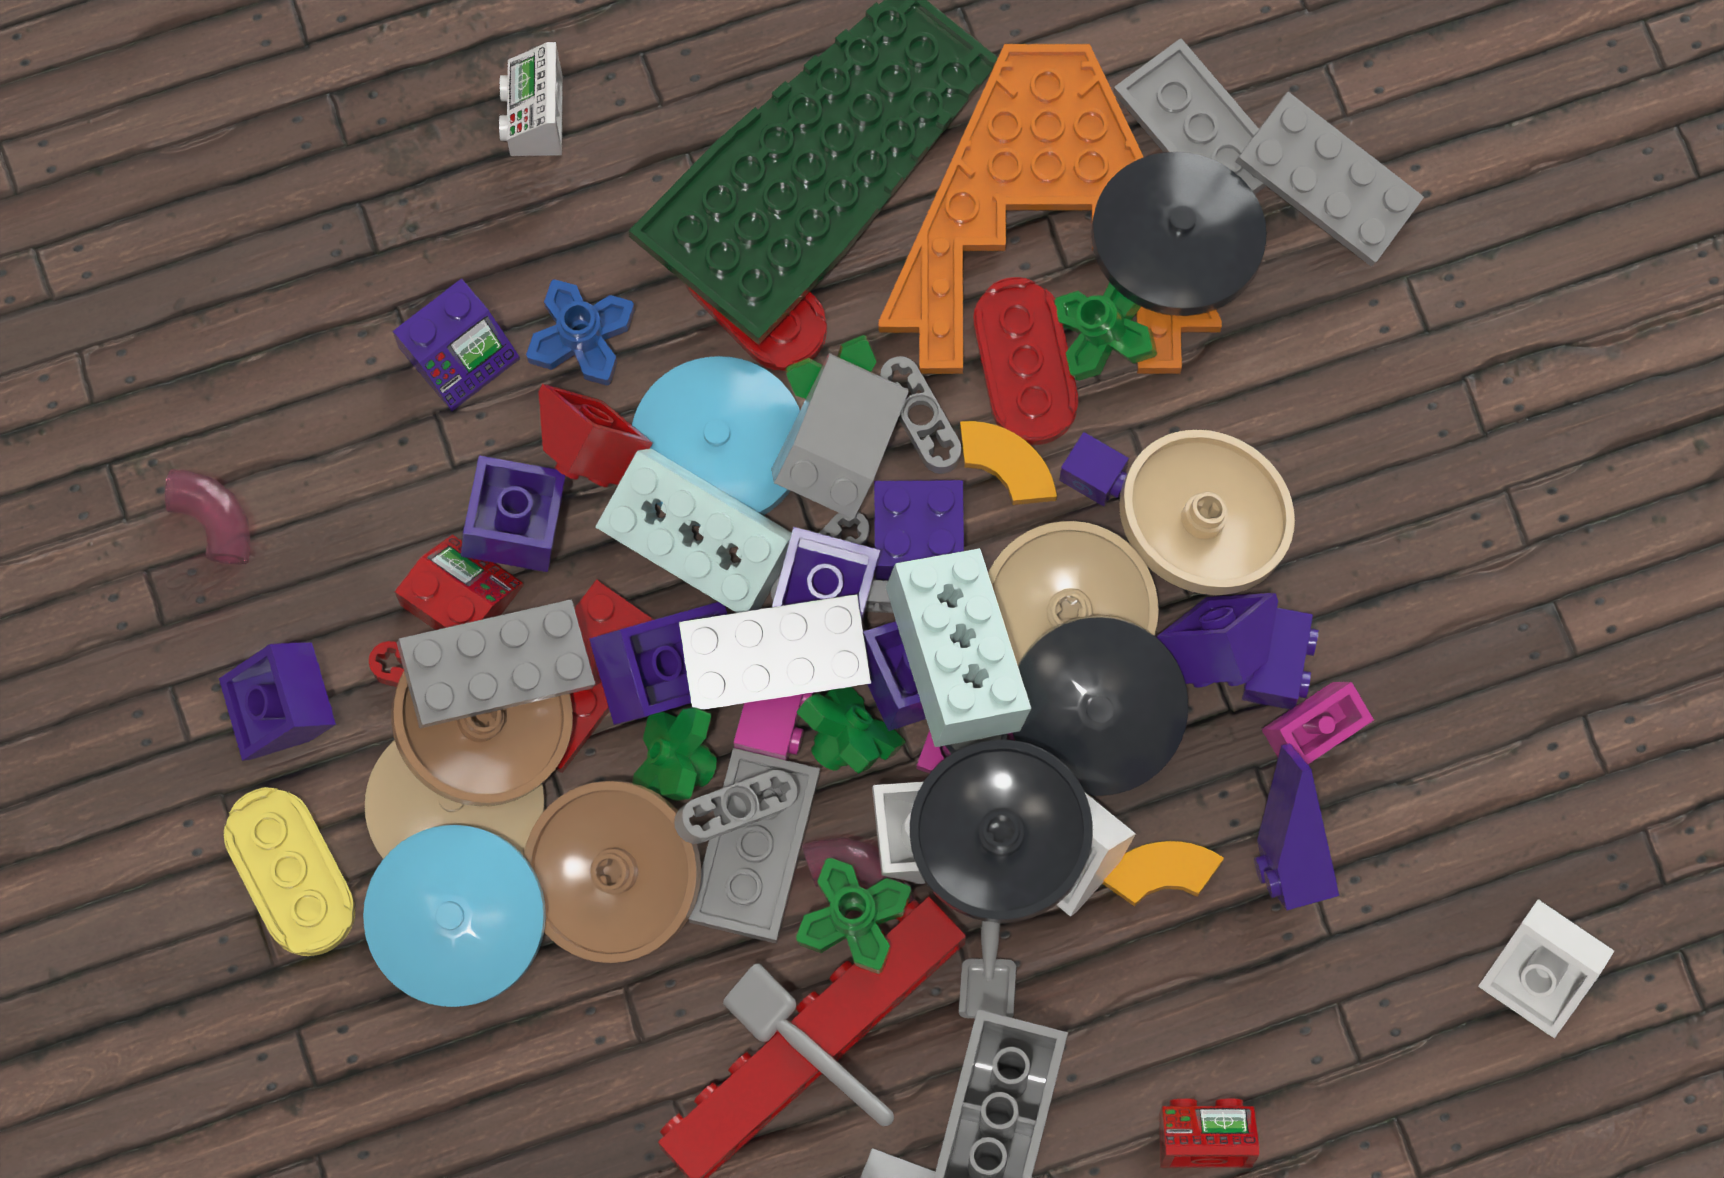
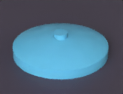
(722, 425)
(454, 915)

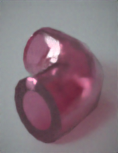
(217, 512)
(859, 854)

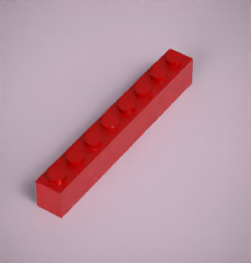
(834, 1020)

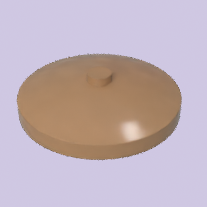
(487, 755)
(613, 871)

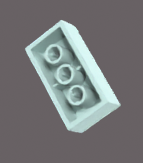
(670, 540)
(957, 647)

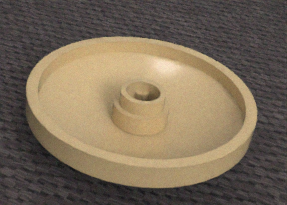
(1207, 512)
(1070, 574)
(402, 806)

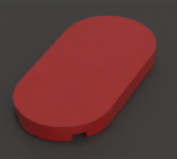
(792, 340)
(1025, 360)

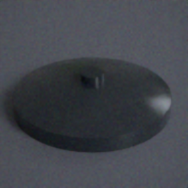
(1178, 233)
(1104, 702)
(1001, 831)

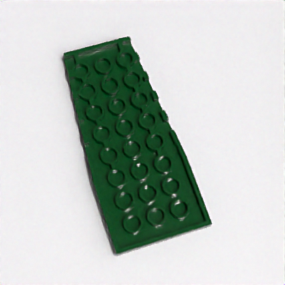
(814, 164)

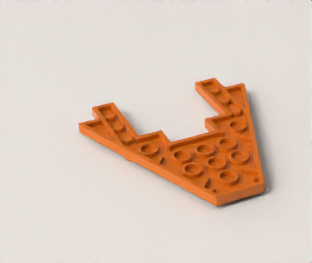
(1036, 141)

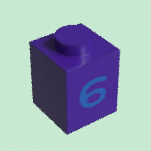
(1094, 469)

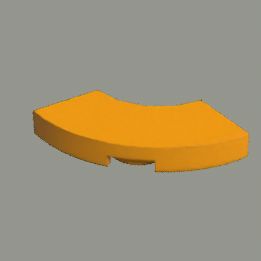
(1009, 459)
(1163, 867)

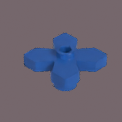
(580, 332)

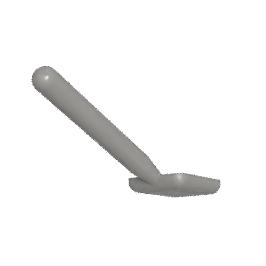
(989, 981)
(763, 1009)

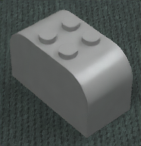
(1001, 1099)

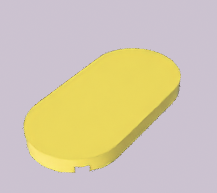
(289, 871)

